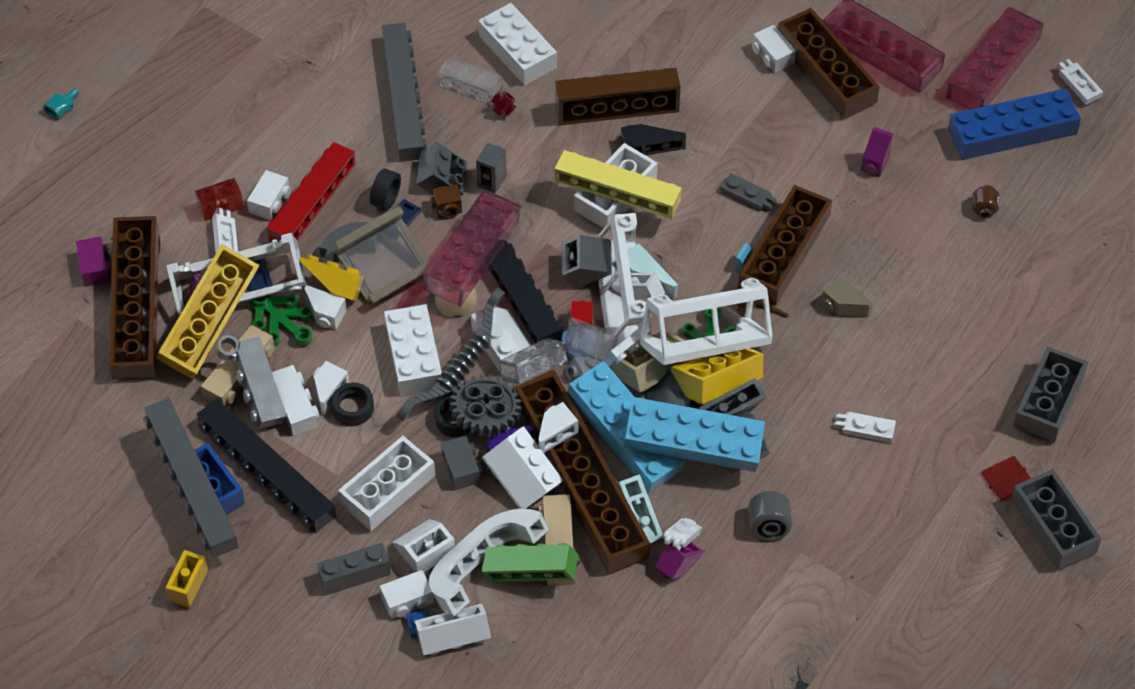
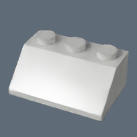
(506, 334)
(522, 468)

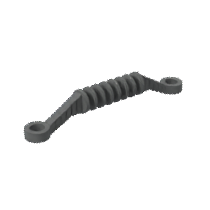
(455, 372)

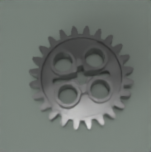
(485, 405)

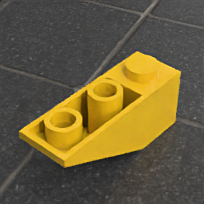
(337, 280)

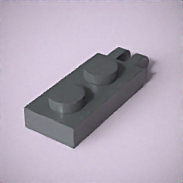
(747, 193)

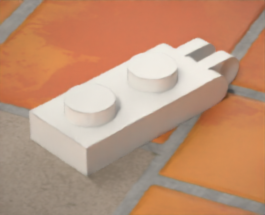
(1079, 81)
(224, 230)
(630, 344)
(865, 426)
(682, 533)

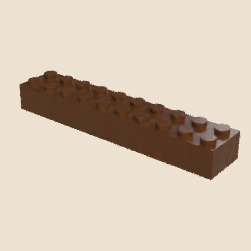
(587, 479)

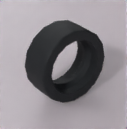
(385, 189)
(348, 390)
(443, 426)

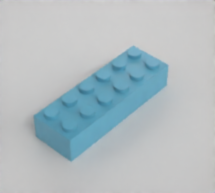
(606, 407)
(694, 434)

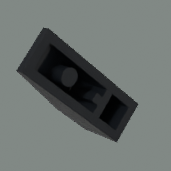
(651, 139)

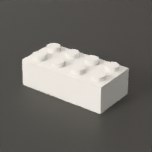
(517, 44)
(601, 209)
(412, 349)
(386, 483)

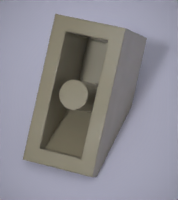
(846, 300)

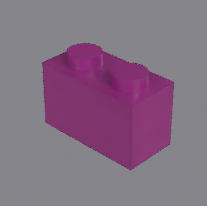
(93, 261)

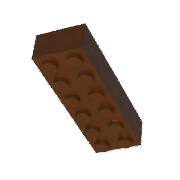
(829, 63)
(617, 96)
(787, 241)

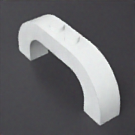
(470, 552)

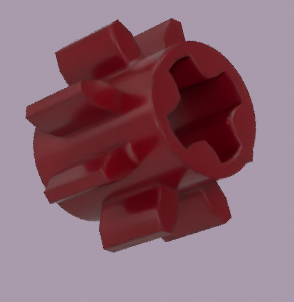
(503, 103)

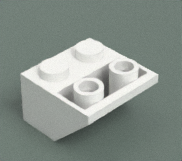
(425, 545)

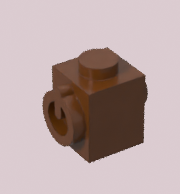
(446, 201)

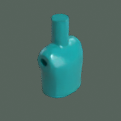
(60, 104)

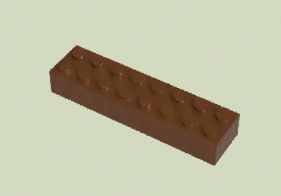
(134, 297)

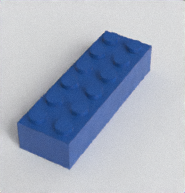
(1014, 124)

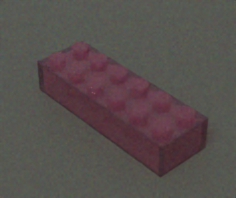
(885, 45)
(994, 59)
(471, 247)

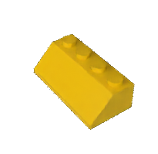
(717, 374)

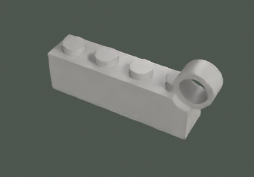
(256, 379)

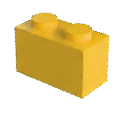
(186, 578)

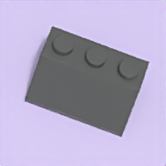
(668, 391)

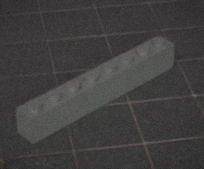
(402, 91)
(191, 478)

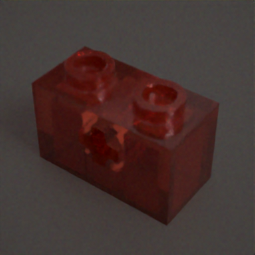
(220, 195)

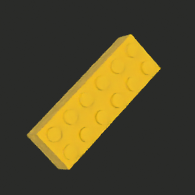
(207, 311)

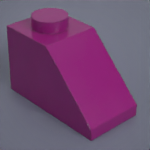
(877, 152)
(677, 561)

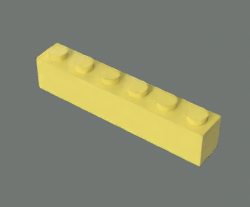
(618, 184)

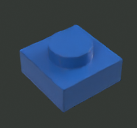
(412, 617)

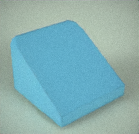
(743, 257)

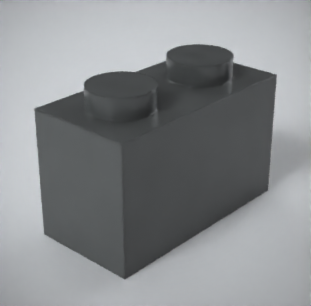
(491, 167)
(460, 462)

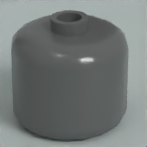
(769, 516)

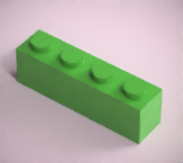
(530, 562)

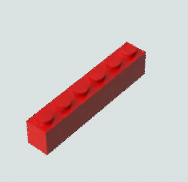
(312, 193)

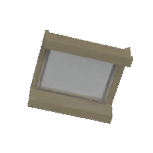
(383, 254)

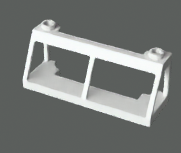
(286, 244)
(617, 308)
(747, 333)

